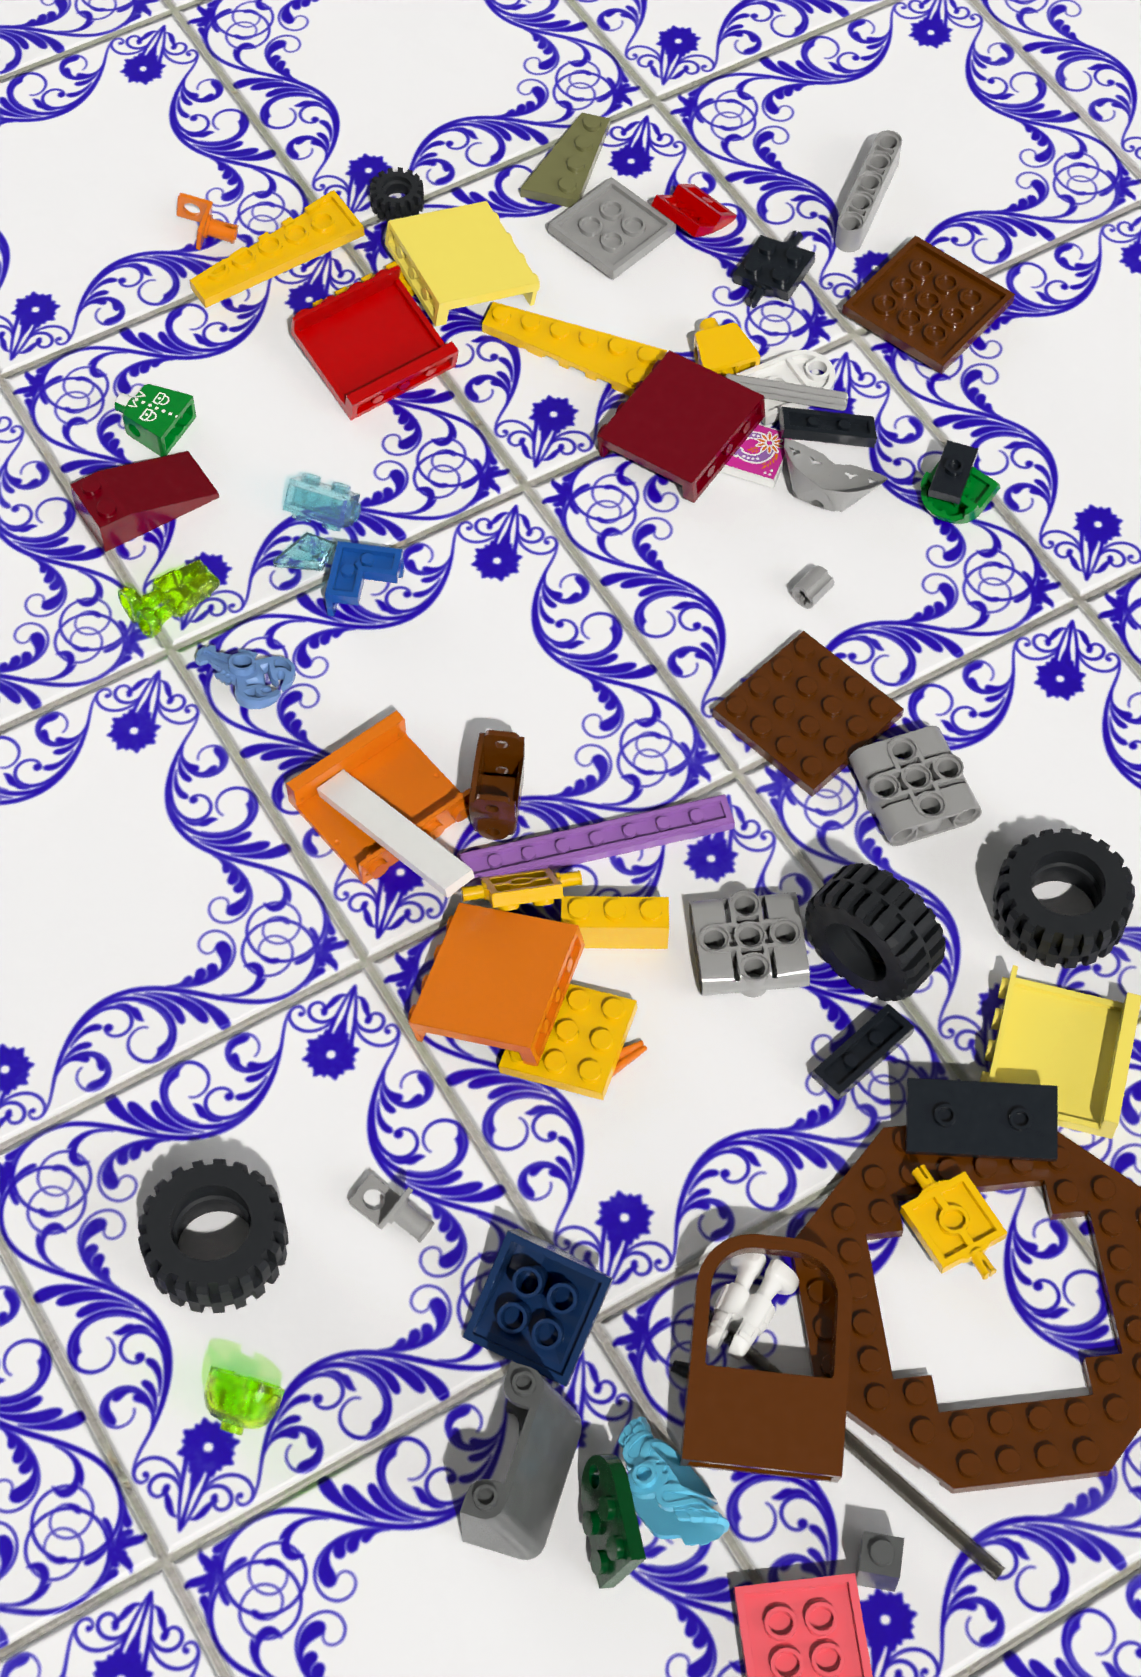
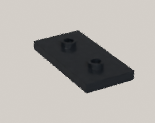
(981, 1119)

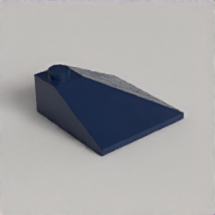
(538, 1306)

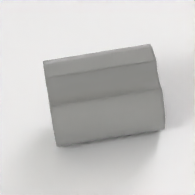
(812, 587)

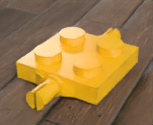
(522, 887)
(953, 1222)

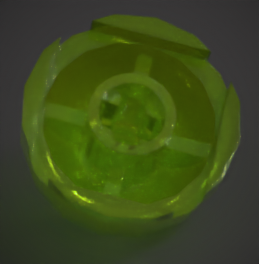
(240, 1400)

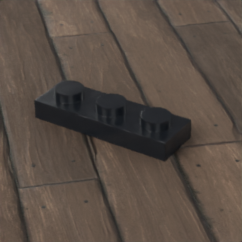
(827, 427)
(863, 1052)

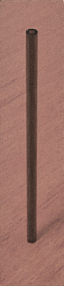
(896, 1482)

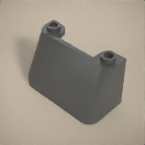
(520, 1512)

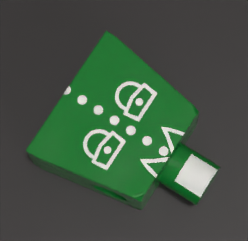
(156, 416)

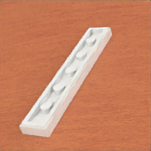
(396, 833)

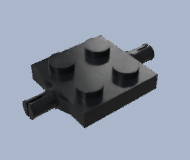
(774, 268)

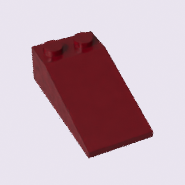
(140, 497)

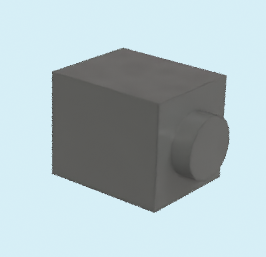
(879, 1561)

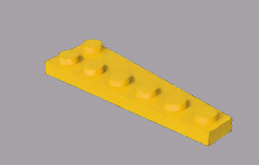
(318, 230)
(591, 351)

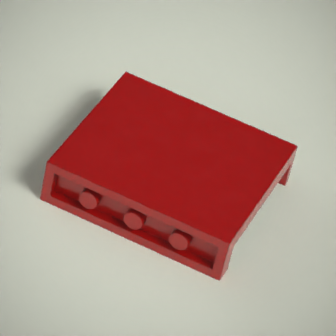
(372, 343)

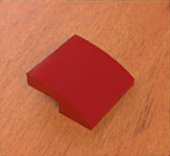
(694, 210)

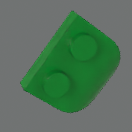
(976, 497)

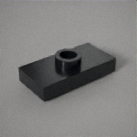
(953, 472)

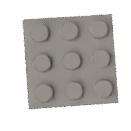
(612, 228)

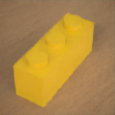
(619, 921)

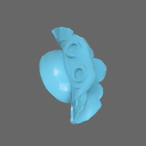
(666, 1495)

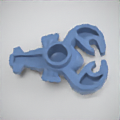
(248, 675)

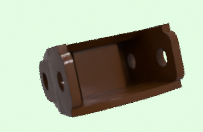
(496, 790)

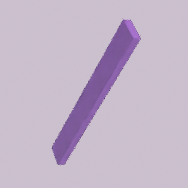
(602, 839)

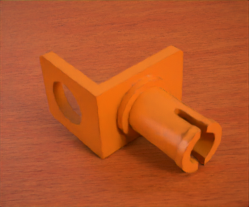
(208, 225)

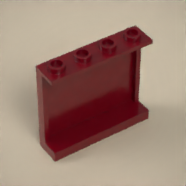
(683, 423)

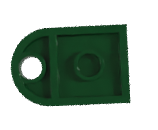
(610, 1520)

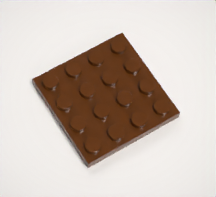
(928, 304)
(807, 712)

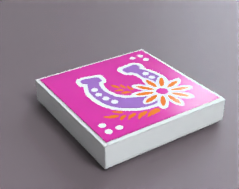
(759, 457)

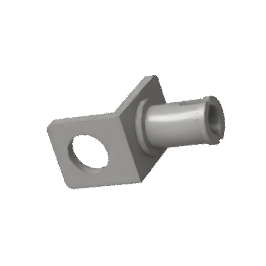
(394, 1209)

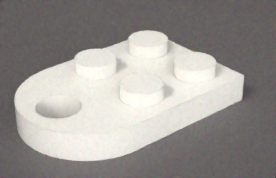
(793, 368)

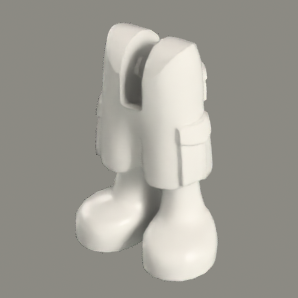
(748, 1313)

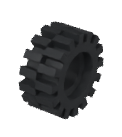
(394, 183)

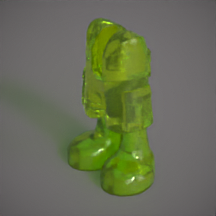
(176, 590)

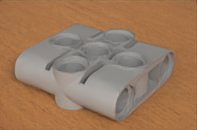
(924, 764)
(780, 920)

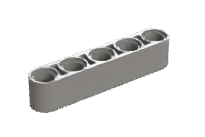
(868, 191)

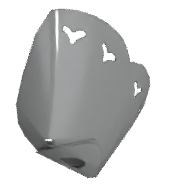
(826, 483)

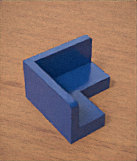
(356, 563)

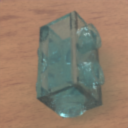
(323, 502)

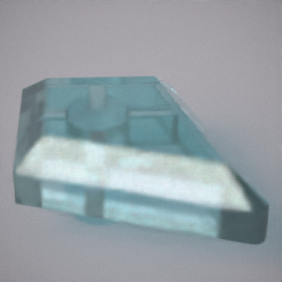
(306, 553)

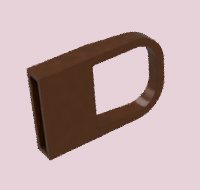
(763, 1417)

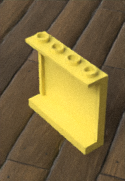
(459, 259)
(1065, 1042)

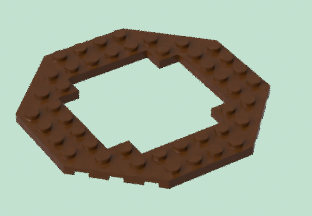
(993, 1443)

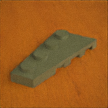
(569, 165)

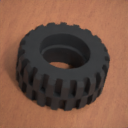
(1070, 860)
(875, 932)
(206, 1191)

